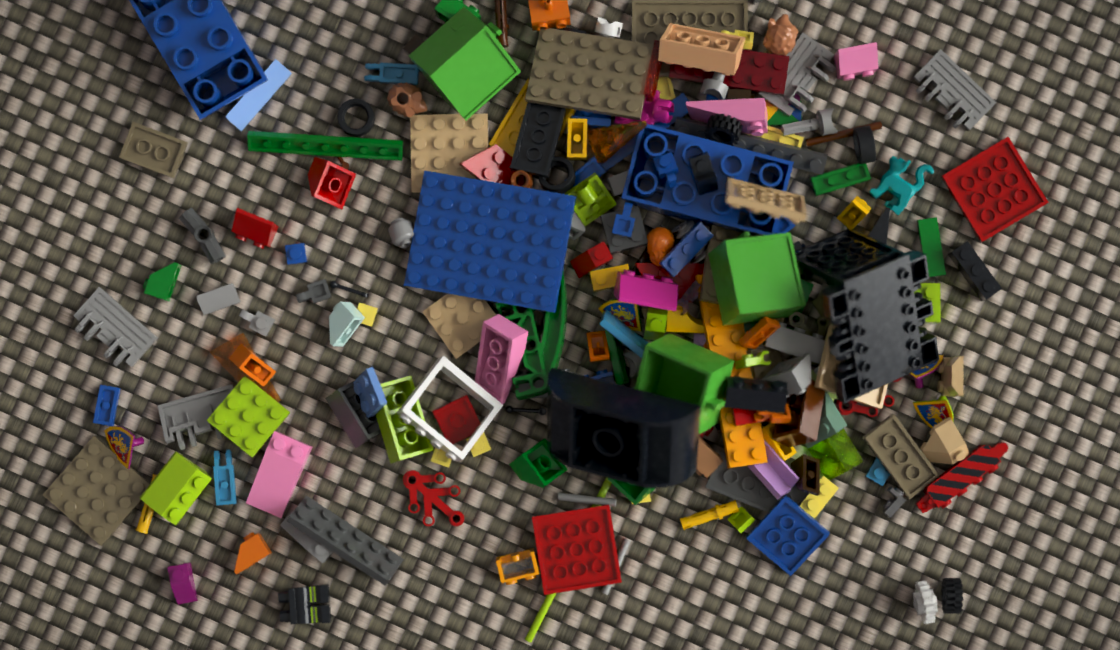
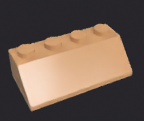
(701, 49)

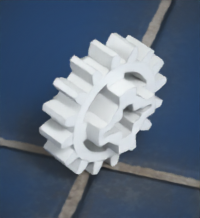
(925, 602)

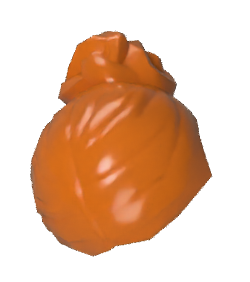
(659, 244)

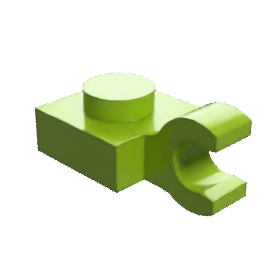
(750, 361)

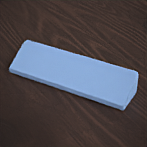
(255, 99)

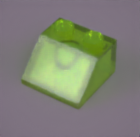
(836, 454)

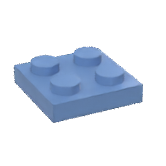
(369, 392)

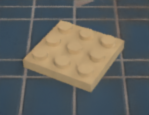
(459, 321)

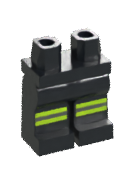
(300, 604)

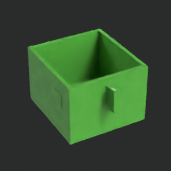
(465, 62)
(756, 278)
(686, 373)

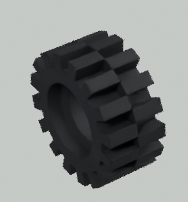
(723, 129)
(952, 596)

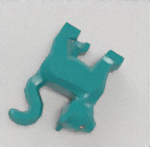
(898, 187)

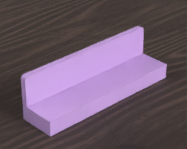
(775, 473)

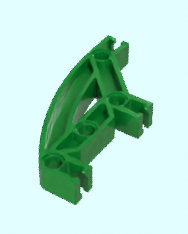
(548, 351)

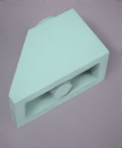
(343, 323)

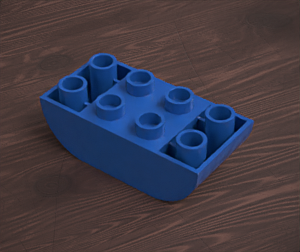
(202, 50)
(683, 201)

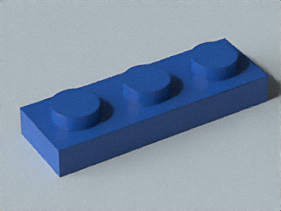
(686, 249)

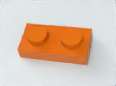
(759, 333)

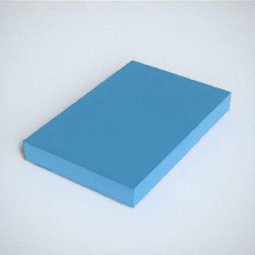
(623, 333)

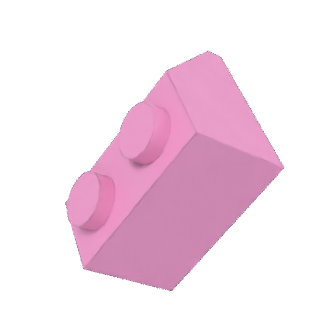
(856, 61)

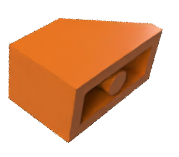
(252, 365)
(251, 552)

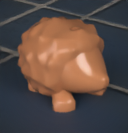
(780, 36)
(406, 99)

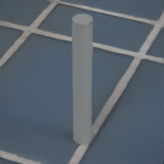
(587, 499)
(621, 553)

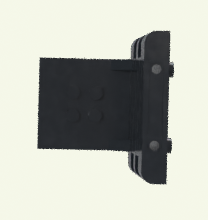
(875, 310)

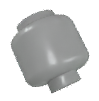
(401, 232)

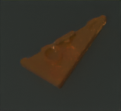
(609, 140)

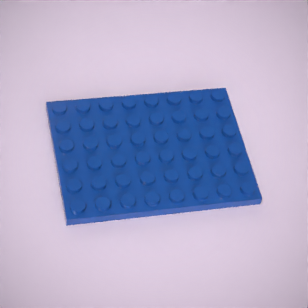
(490, 241)

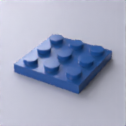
(788, 535)

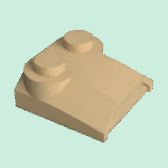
(951, 376)

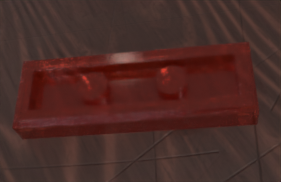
(653, 73)

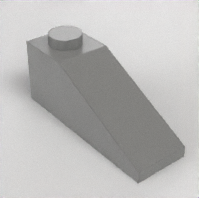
(315, 548)

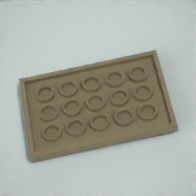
(652, 18)
(589, 73)

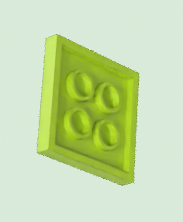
(248, 416)

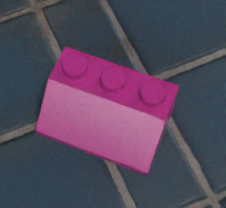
(646, 290)

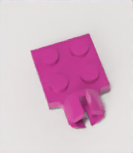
(652, 112)

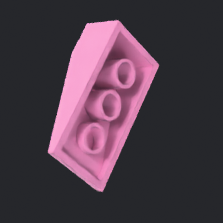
(750, 112)
(499, 355)
(278, 474)

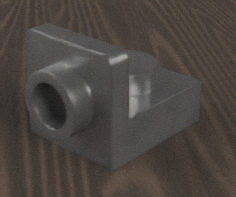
(892, 506)

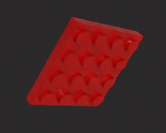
(994, 189)
(576, 549)

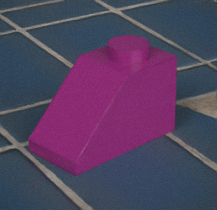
(182, 583)

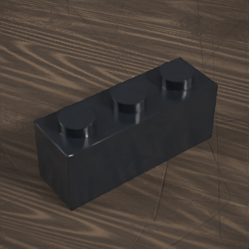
(974, 271)
(756, 394)

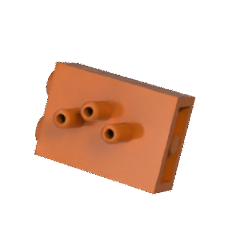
(549, 14)

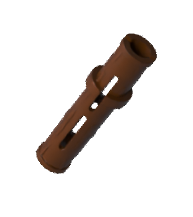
(503, 39)

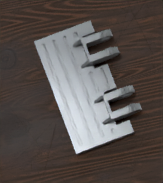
(799, 80)
(955, 89)
(117, 327)
(191, 412)

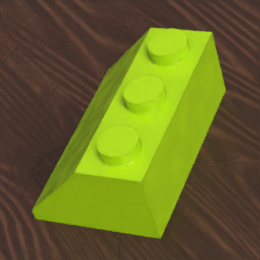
(175, 488)

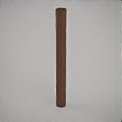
(839, 135)

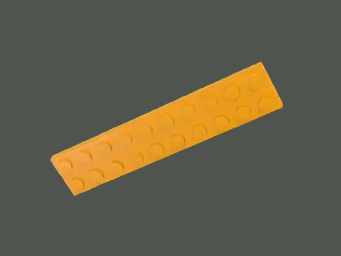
(744, 443)

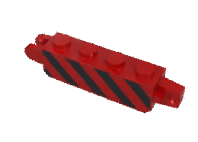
(961, 475)

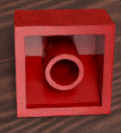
(253, 228)

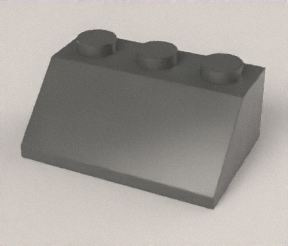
(354, 421)

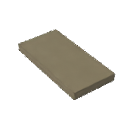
(900, 456)

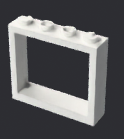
(469, 386)

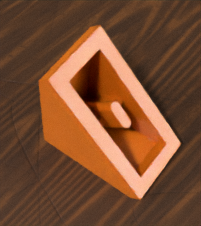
(598, 346)

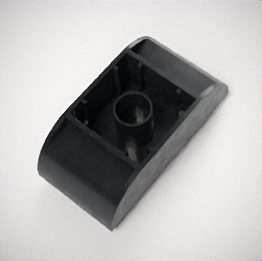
(621, 431)

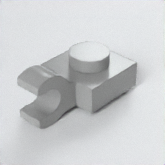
(260, 322)

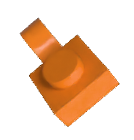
(774, 416)

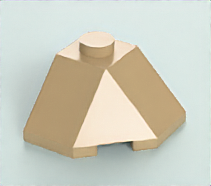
(945, 444)

